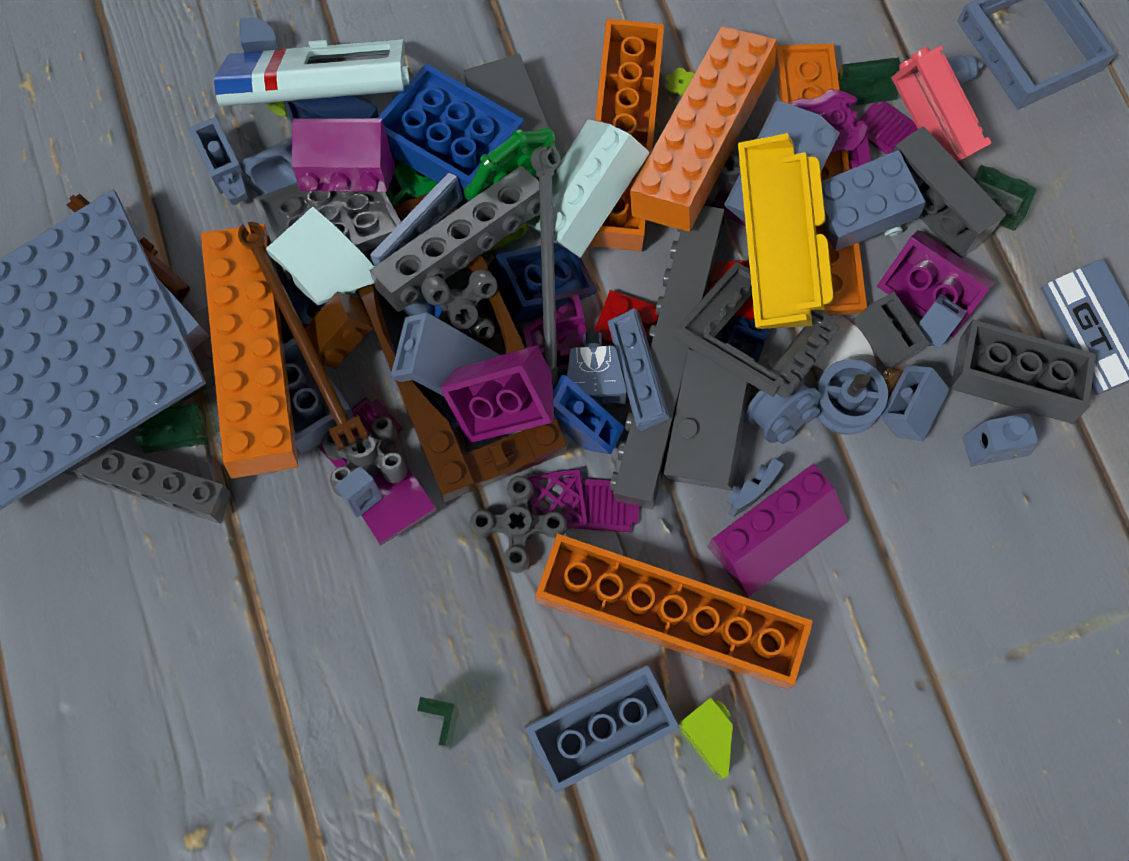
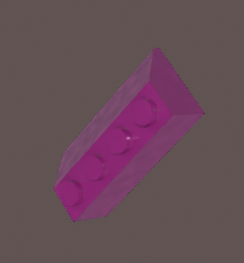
(779, 530)

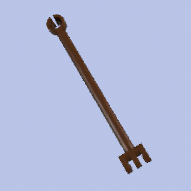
(344, 425)

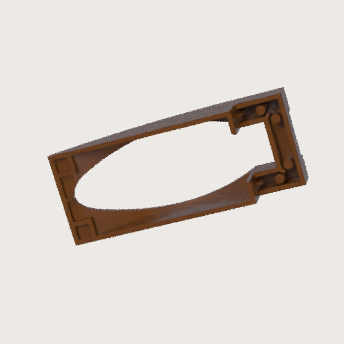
(456, 472)

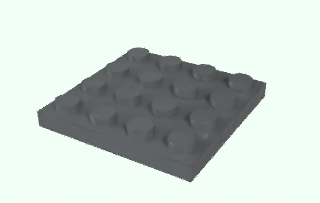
(360, 215)

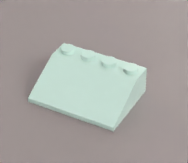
(591, 183)

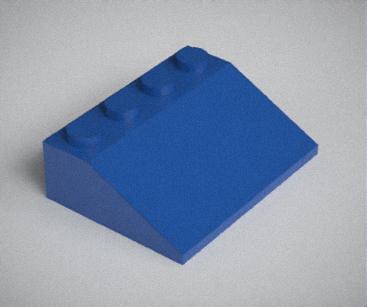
(445, 126)

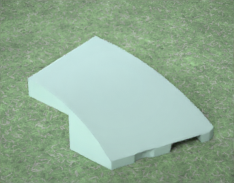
(320, 258)

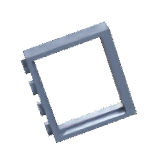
(1006, 67)

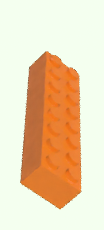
(628, 102)
(703, 129)
(247, 358)
(674, 611)

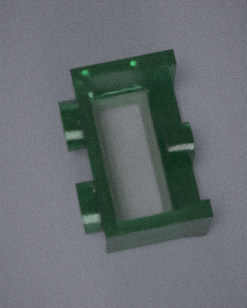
(1010, 194)

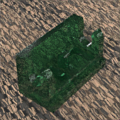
(870, 80)
(173, 429)

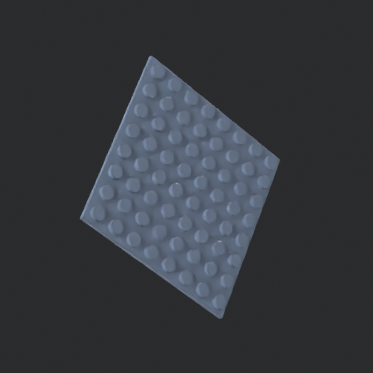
(82, 345)

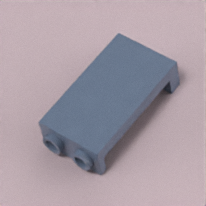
(433, 350)

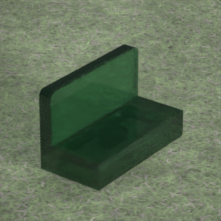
(442, 711)

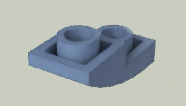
(750, 492)

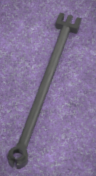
(545, 162)

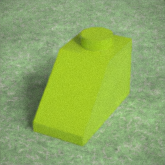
(710, 735)

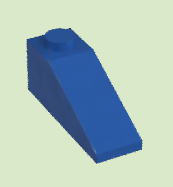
(584, 418)

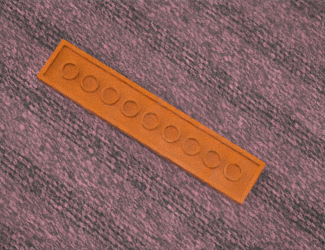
(808, 73)

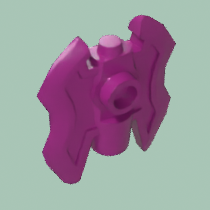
(834, 110)

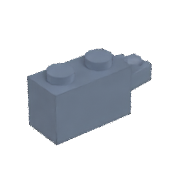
(220, 160)

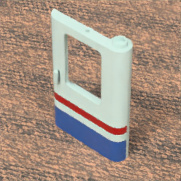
(287, 77)

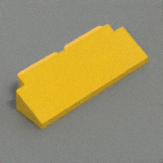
(781, 216)

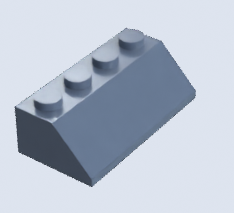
(806, 129)

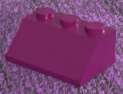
(341, 155)
(929, 269)
(501, 394)

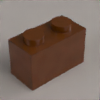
(338, 328)

